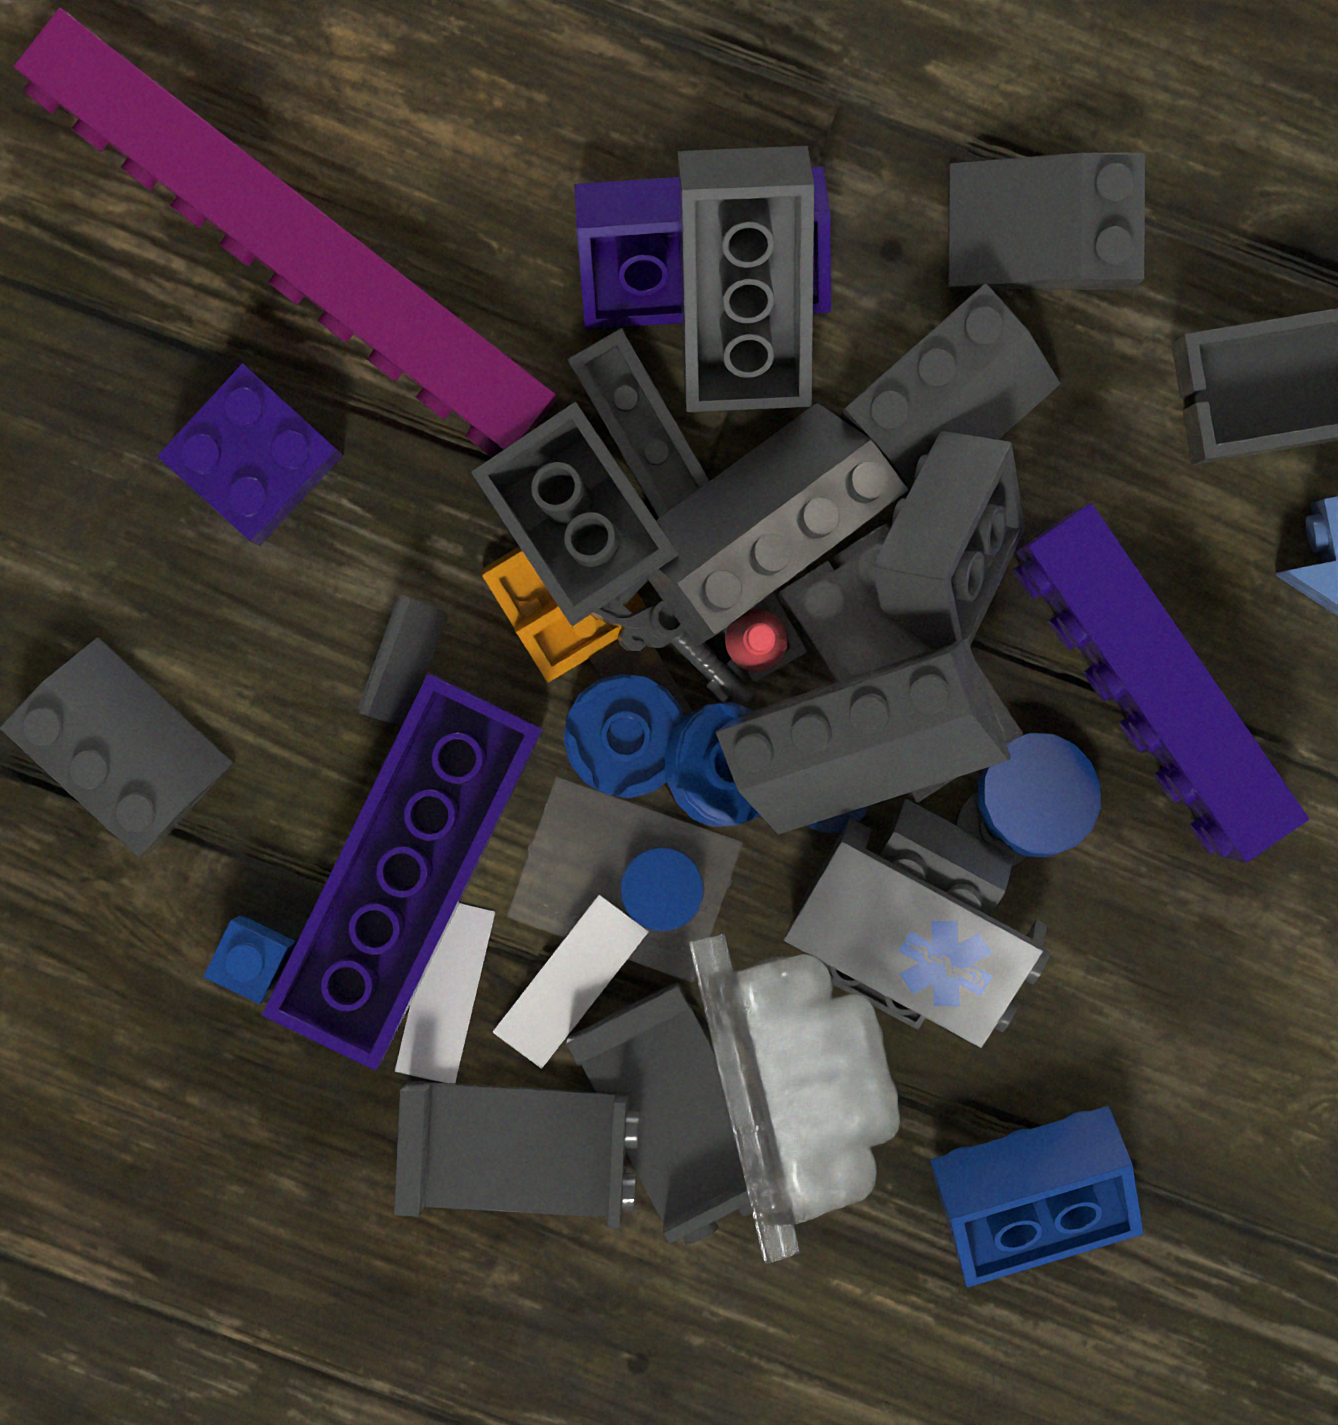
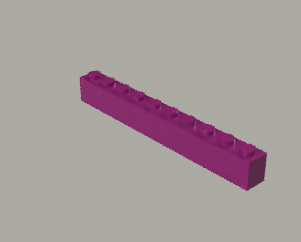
(284, 233)

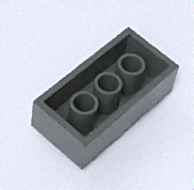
(746, 277)

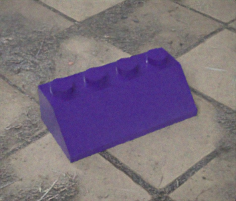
(633, 251)

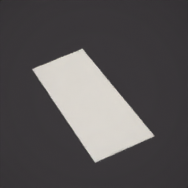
(570, 981)
(445, 999)

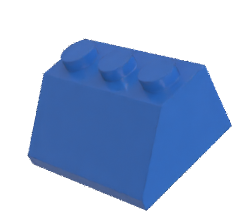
(1038, 1195)

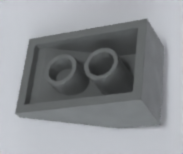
(1047, 222)
(574, 514)

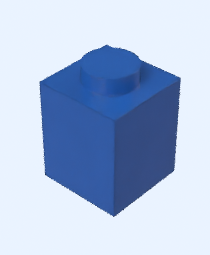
(249, 959)

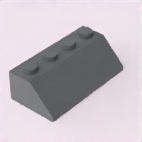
(770, 519)
(865, 739)

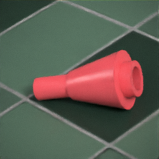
(756, 640)

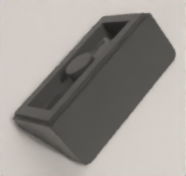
(402, 660)

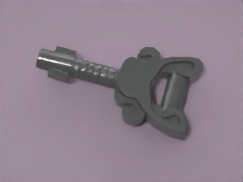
(657, 627)

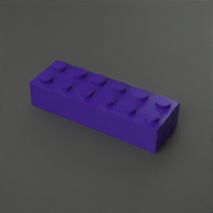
(1159, 687)
(403, 871)

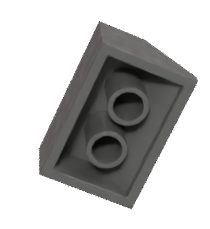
(964, 377)
(950, 539)
(117, 746)

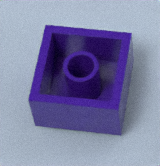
(250, 455)

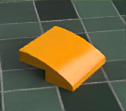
(539, 620)

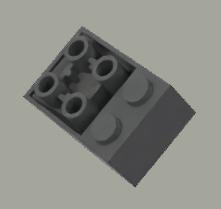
(946, 859)

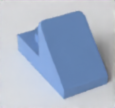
(1319, 580)

